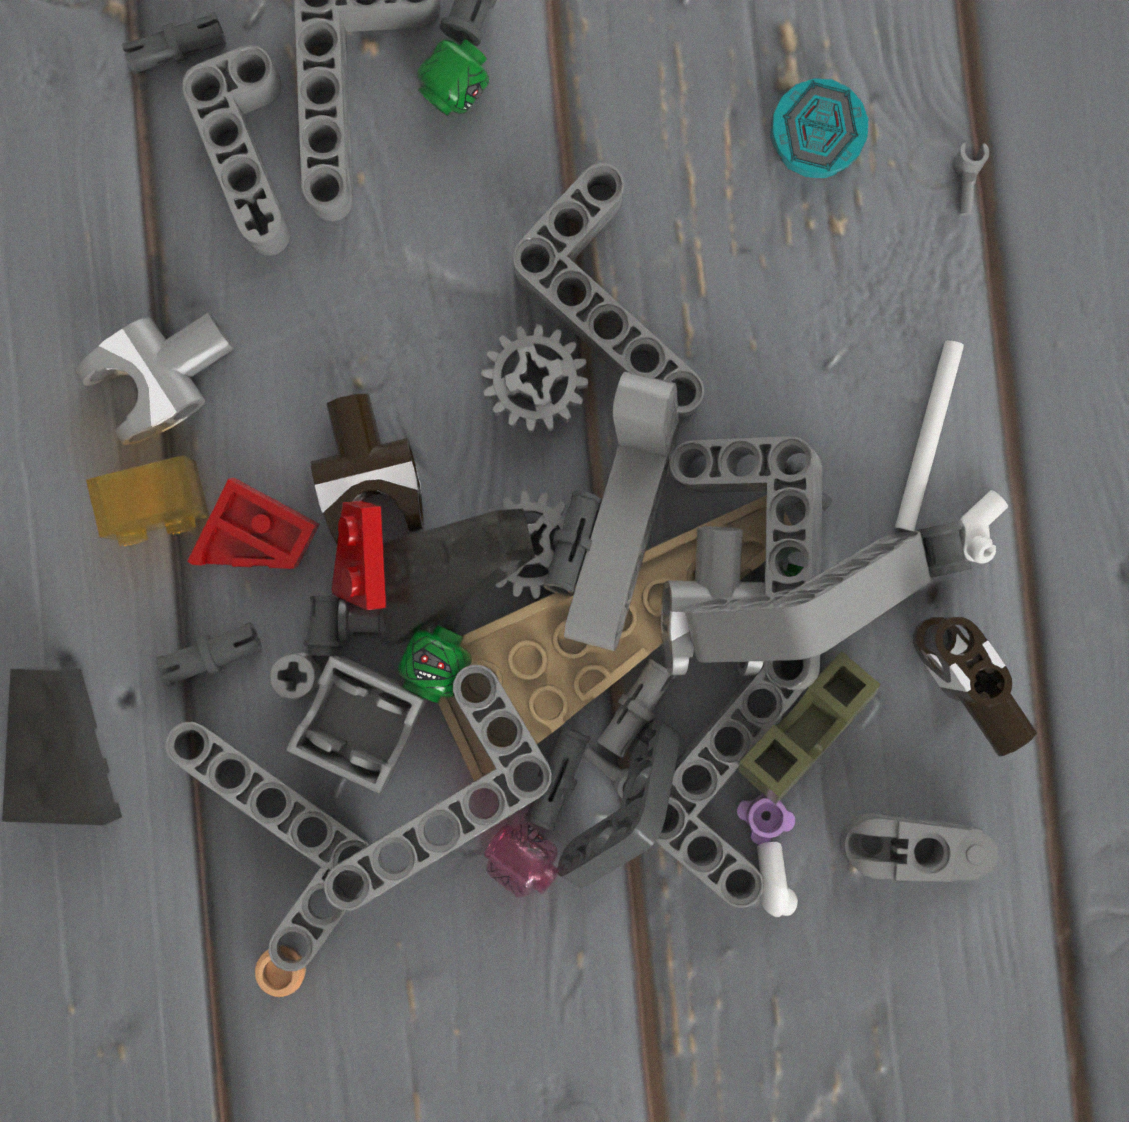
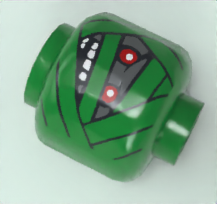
(453, 76)
(433, 663)

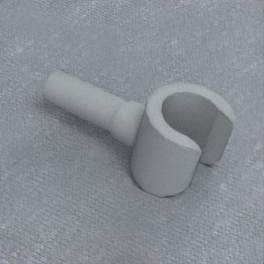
(968, 170)
(612, 771)

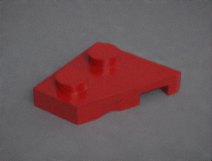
(252, 531)
(359, 556)

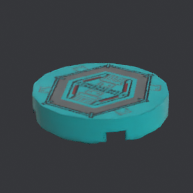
(819, 128)

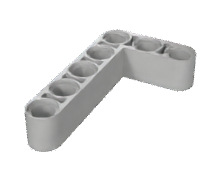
(330, 72)
(597, 304)
(646, 435)
(782, 491)
(815, 613)
(720, 766)
(456, 807)
(285, 826)

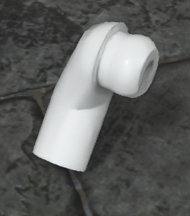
(975, 531)
(776, 896)

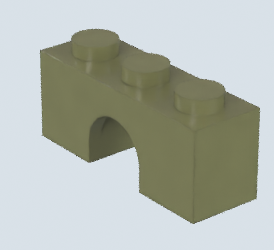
(809, 728)

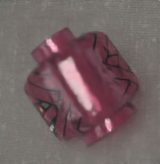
(522, 860)

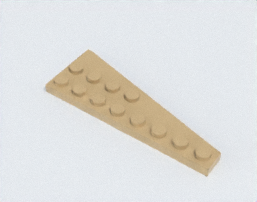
(558, 676)

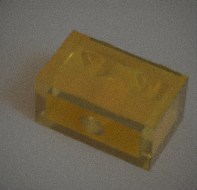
(148, 499)

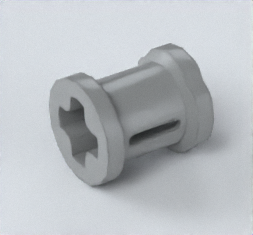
(286, 686)

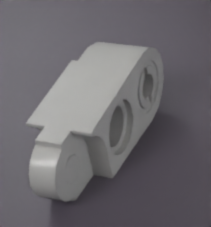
(957, 854)

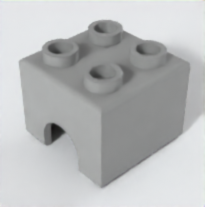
(357, 724)

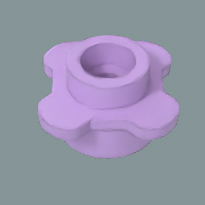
(764, 830)

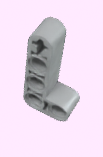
(242, 157)

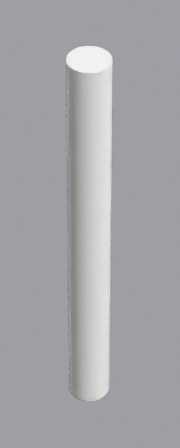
(929, 436)

